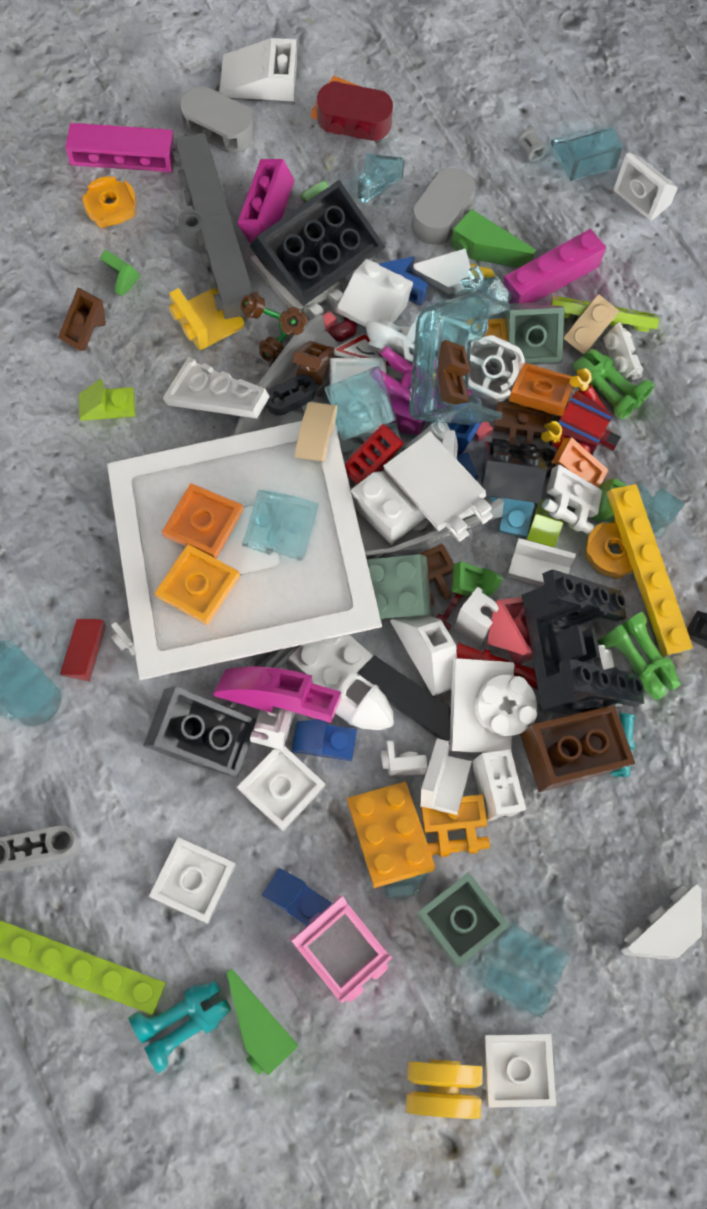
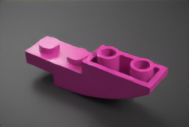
(280, 688)

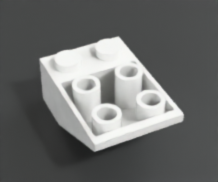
(261, 71)

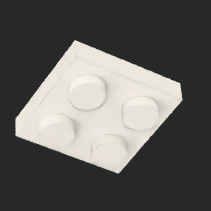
(331, 660)
(281, 787)
(192, 880)
(519, 1070)

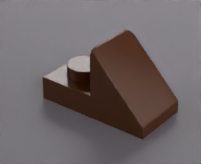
(82, 317)
(313, 360)

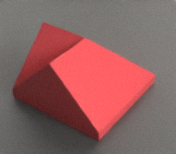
(510, 629)

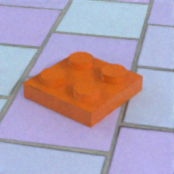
(542, 389)
(203, 520)

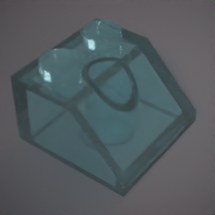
(588, 151)

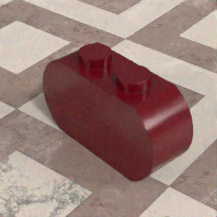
(354, 111)

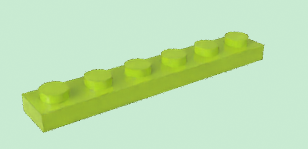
(80, 968)

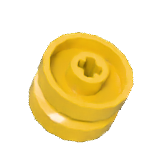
(443, 1093)

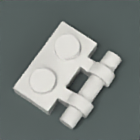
(575, 492)

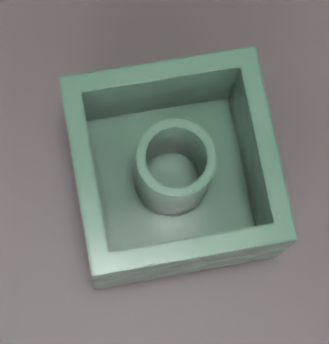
(401, 586)
(461, 920)

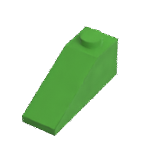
(490, 242)
(261, 1032)

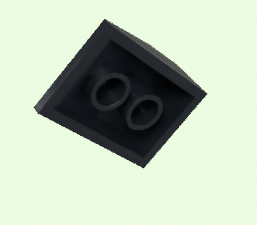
(190, 732)

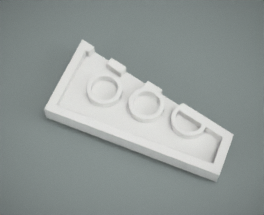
(211, 391)

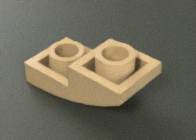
(315, 431)

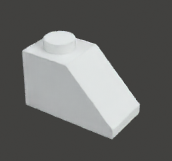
(445, 271)

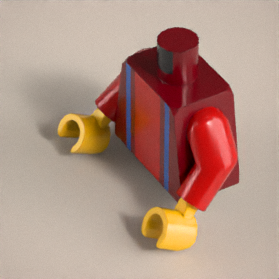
(583, 419)

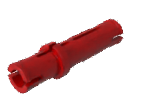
(467, 652)

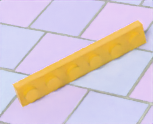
(649, 570)

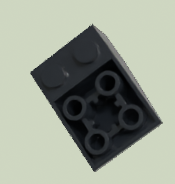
(513, 471)

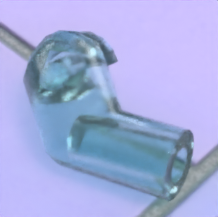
(406, 887)

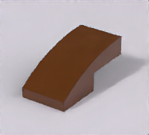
(452, 367)

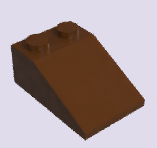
(576, 748)

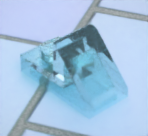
(380, 174)

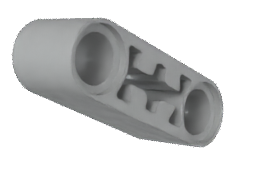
(42, 837)

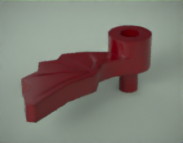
(449, 610)

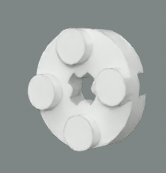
(523, 705)

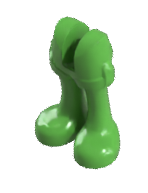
(602, 368)
(647, 673)

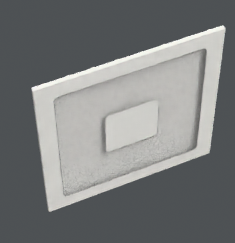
(276, 597)

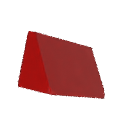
(83, 649)

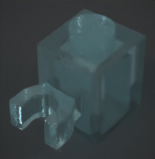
(489, 286)
(660, 509)

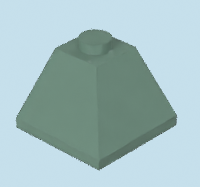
(536, 331)

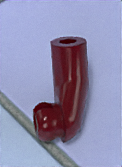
(343, 330)

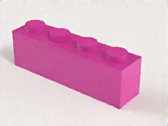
(120, 147)
(555, 268)

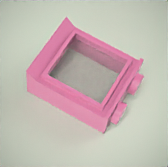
(341, 950)

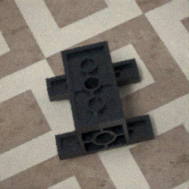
(565, 654)

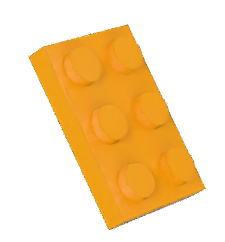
(390, 834)

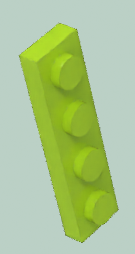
(641, 320)

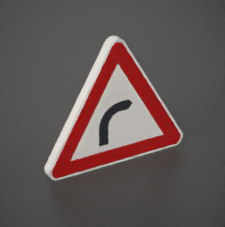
(358, 348)

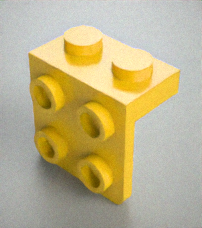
(201, 319)

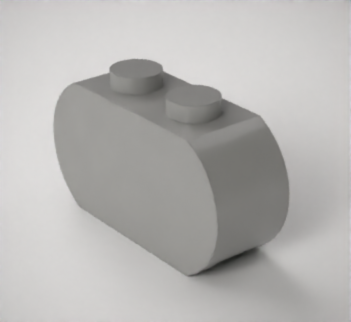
(224, 120)
(443, 206)

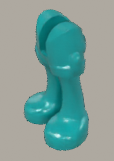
(148, 1027)

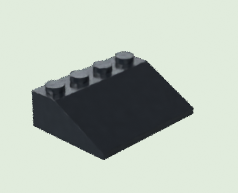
(317, 244)

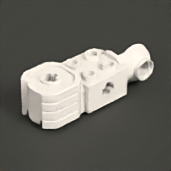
(485, 353)

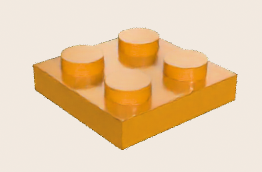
(197, 584)

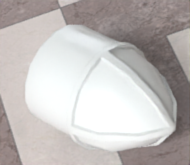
(364, 704)

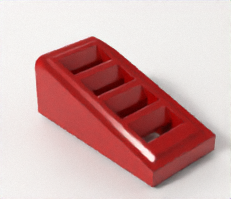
(359, 458)

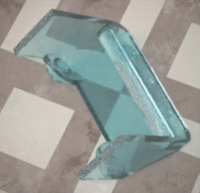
(461, 322)

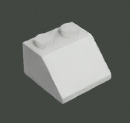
(644, 186)
(374, 294)
(386, 506)

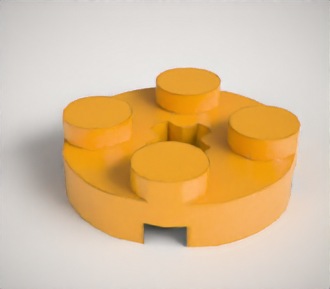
(114, 213)
(599, 554)

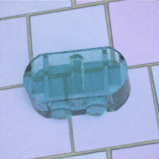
(25, 688)

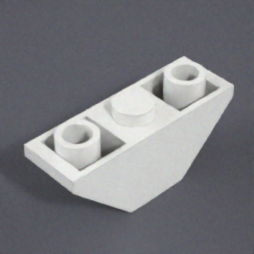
(429, 649)
(670, 929)

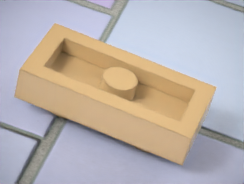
(590, 324)

